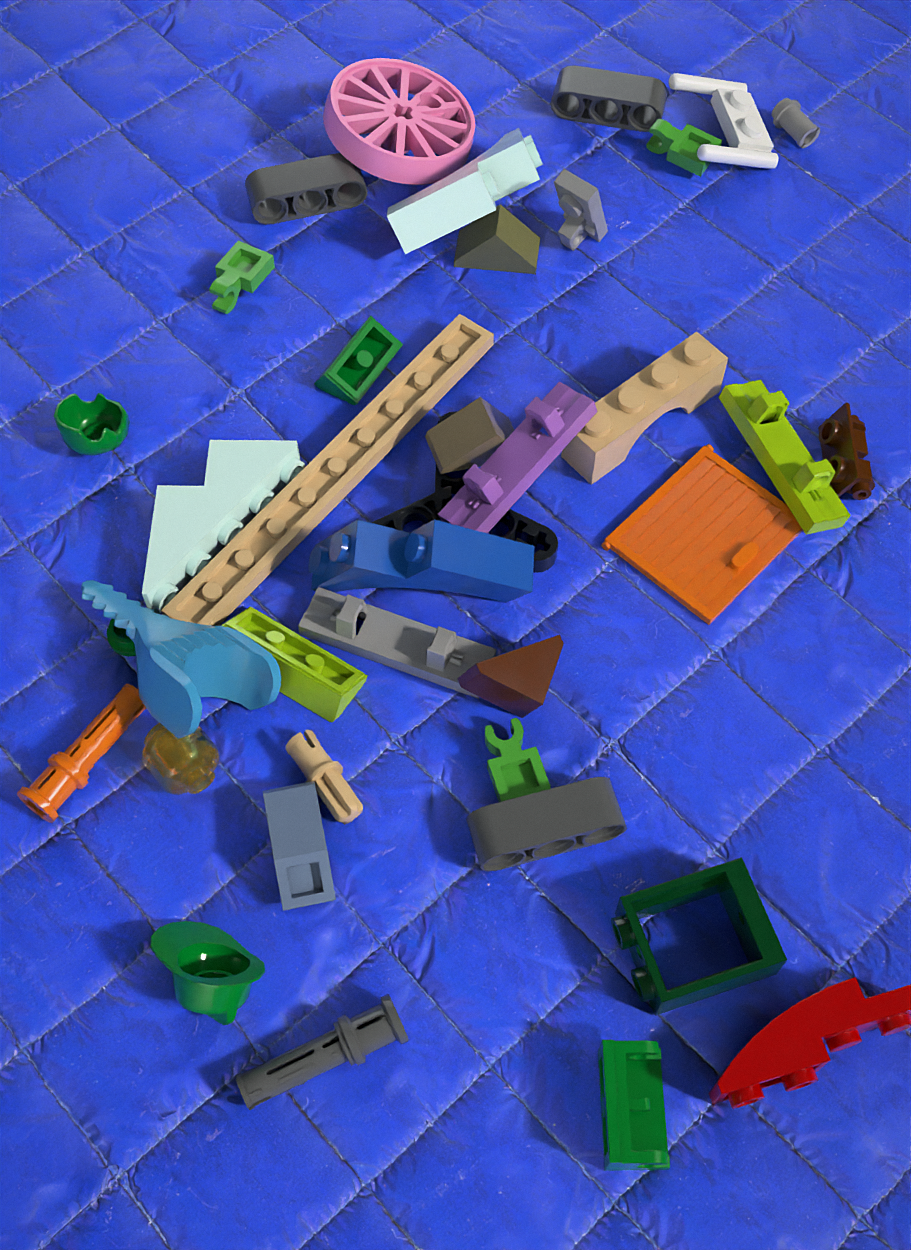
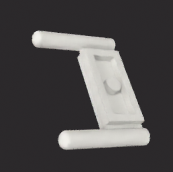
(738, 118)

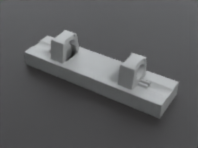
(392, 639)

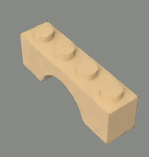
(677, 379)

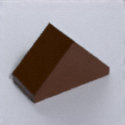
(517, 678)

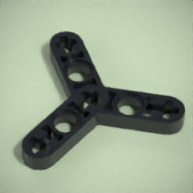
(429, 507)

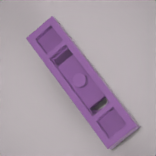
(519, 459)

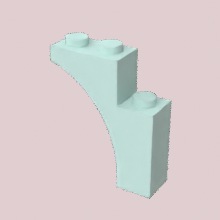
(466, 192)

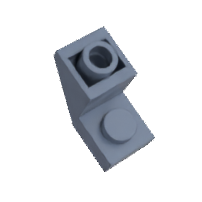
(298, 845)

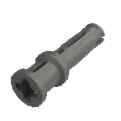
(349, 1042)

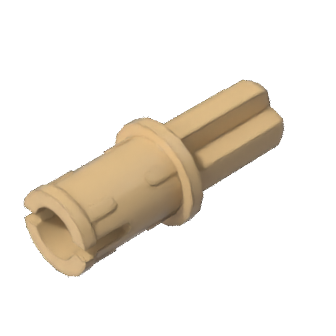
(327, 776)

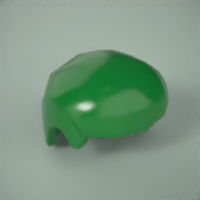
(91, 425)

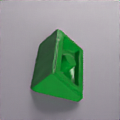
(359, 362)

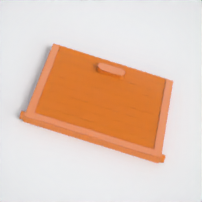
(705, 534)

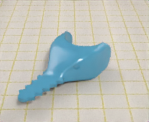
(188, 661)

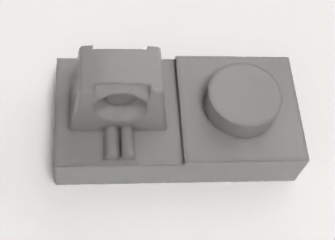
(581, 210)

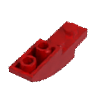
(794, 1042)

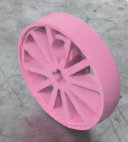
(431, 122)

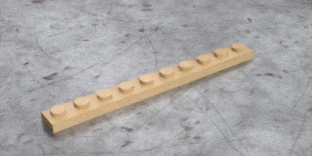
(330, 476)

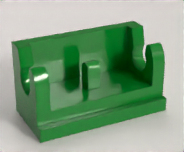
(632, 1106)

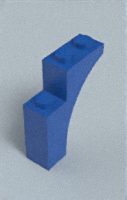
(428, 558)

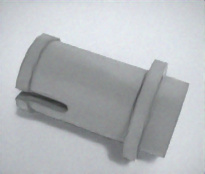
(795, 122)

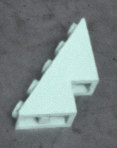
(199, 521)

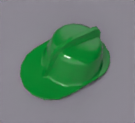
(207, 968)

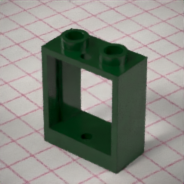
(744, 911)

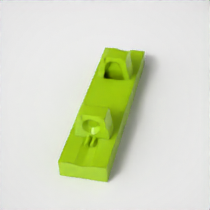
(784, 457)

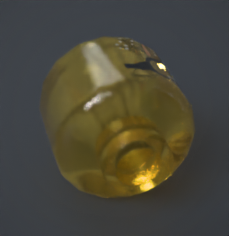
(180, 763)

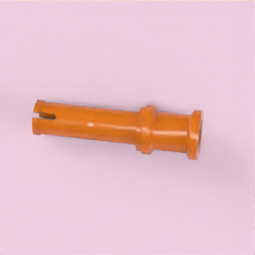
(70, 768)

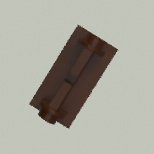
(843, 445)

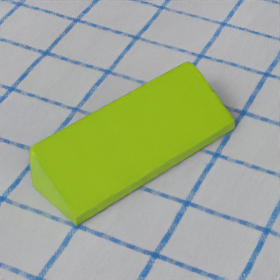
(307, 671)

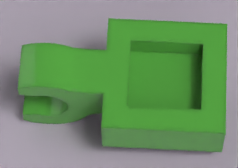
(680, 145)
(239, 269)

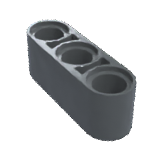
(608, 98)
(304, 189)
(545, 823)

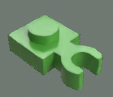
(515, 770)

